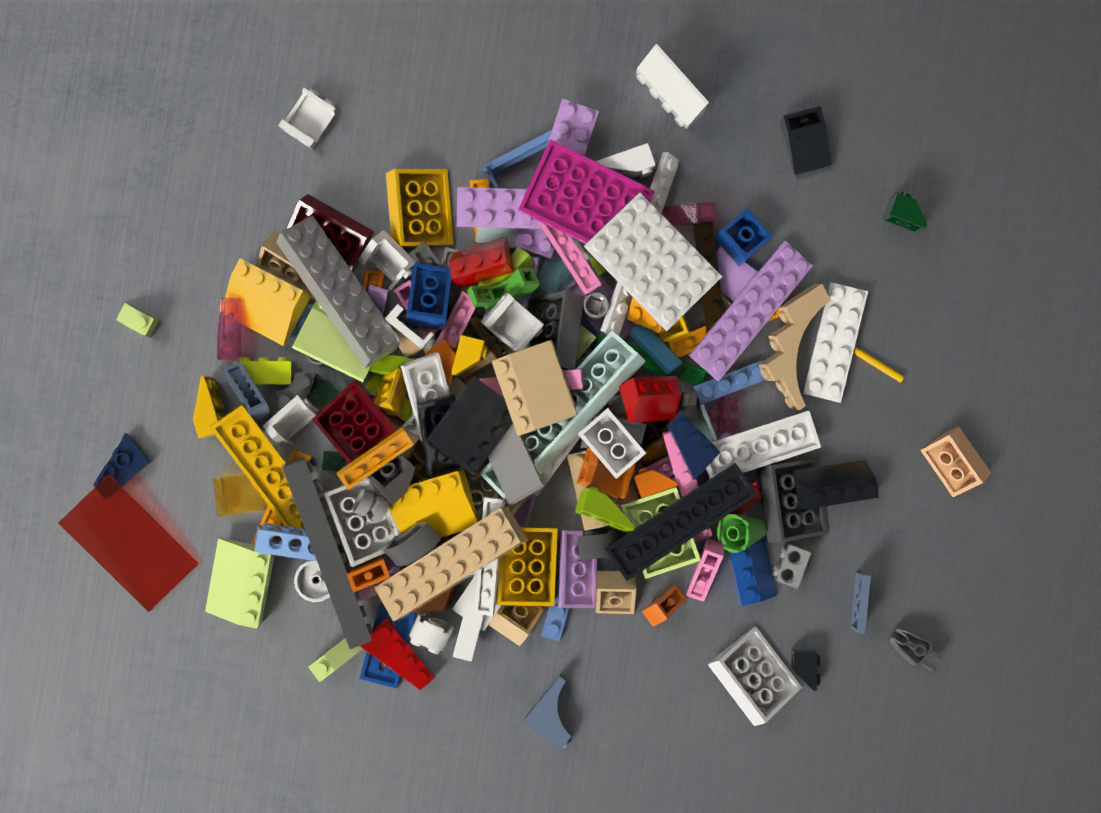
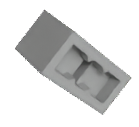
(797, 567)

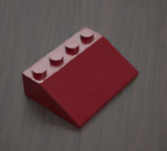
(345, 234)
(353, 422)

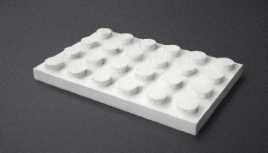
(652, 261)

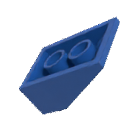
(428, 296)

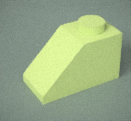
(137, 320)

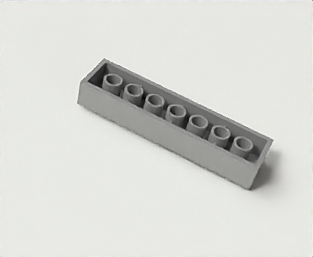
(338, 291)

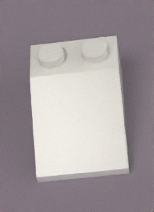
(631, 162)

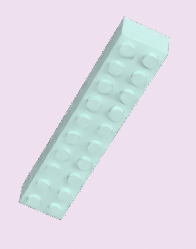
(602, 372)

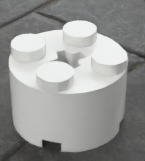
(431, 633)

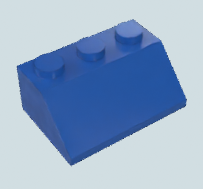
(752, 574)

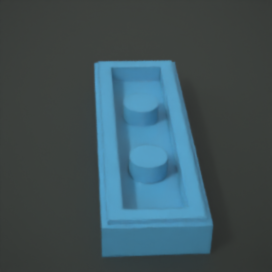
(656, 348)

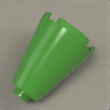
(740, 532)

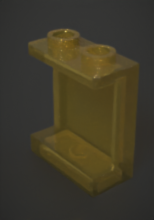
(236, 496)

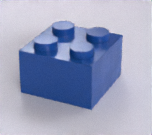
(743, 237)

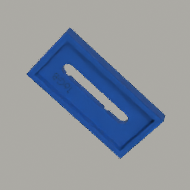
(370, 669)

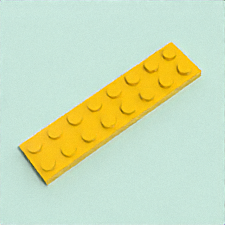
(259, 462)

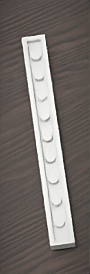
(621, 297)

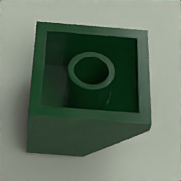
(905, 213)

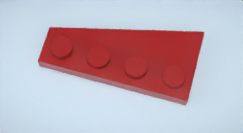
(395, 653)

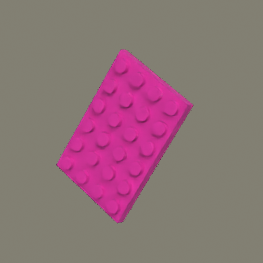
(577, 193)

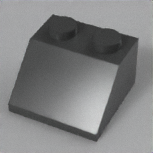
(393, 478)

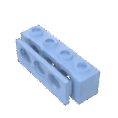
(283, 546)

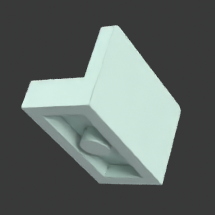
(704, 424)

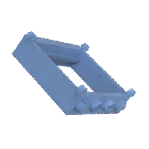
(515, 156)

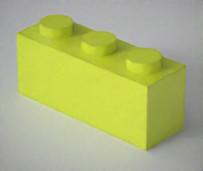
(269, 372)

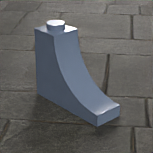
(248, 393)
(545, 717)

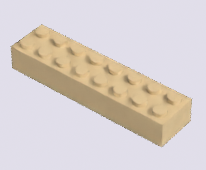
(451, 563)

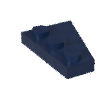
(693, 445)
(125, 462)

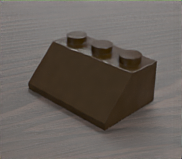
(653, 442)

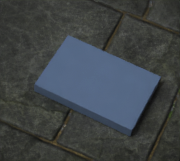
(860, 602)

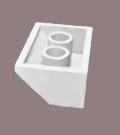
(611, 443)

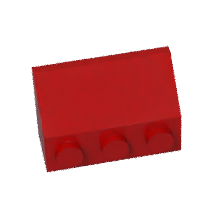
(481, 262)
(651, 398)

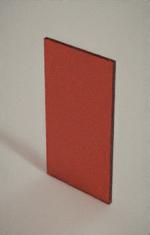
(128, 543)

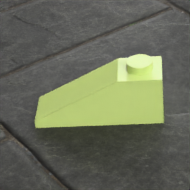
(333, 659)

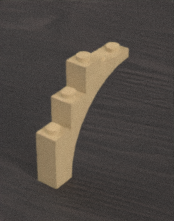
(786, 340)

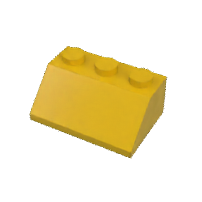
(468, 354)

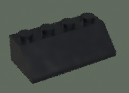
(835, 484)

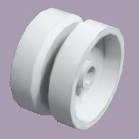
(307, 586)

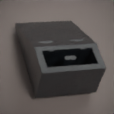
(806, 140)

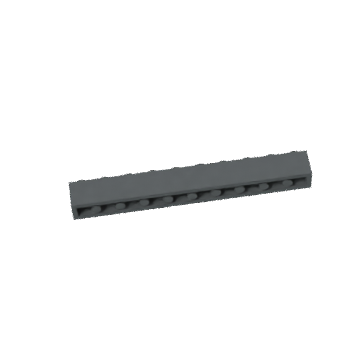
(326, 552)

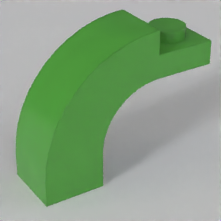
(518, 285)

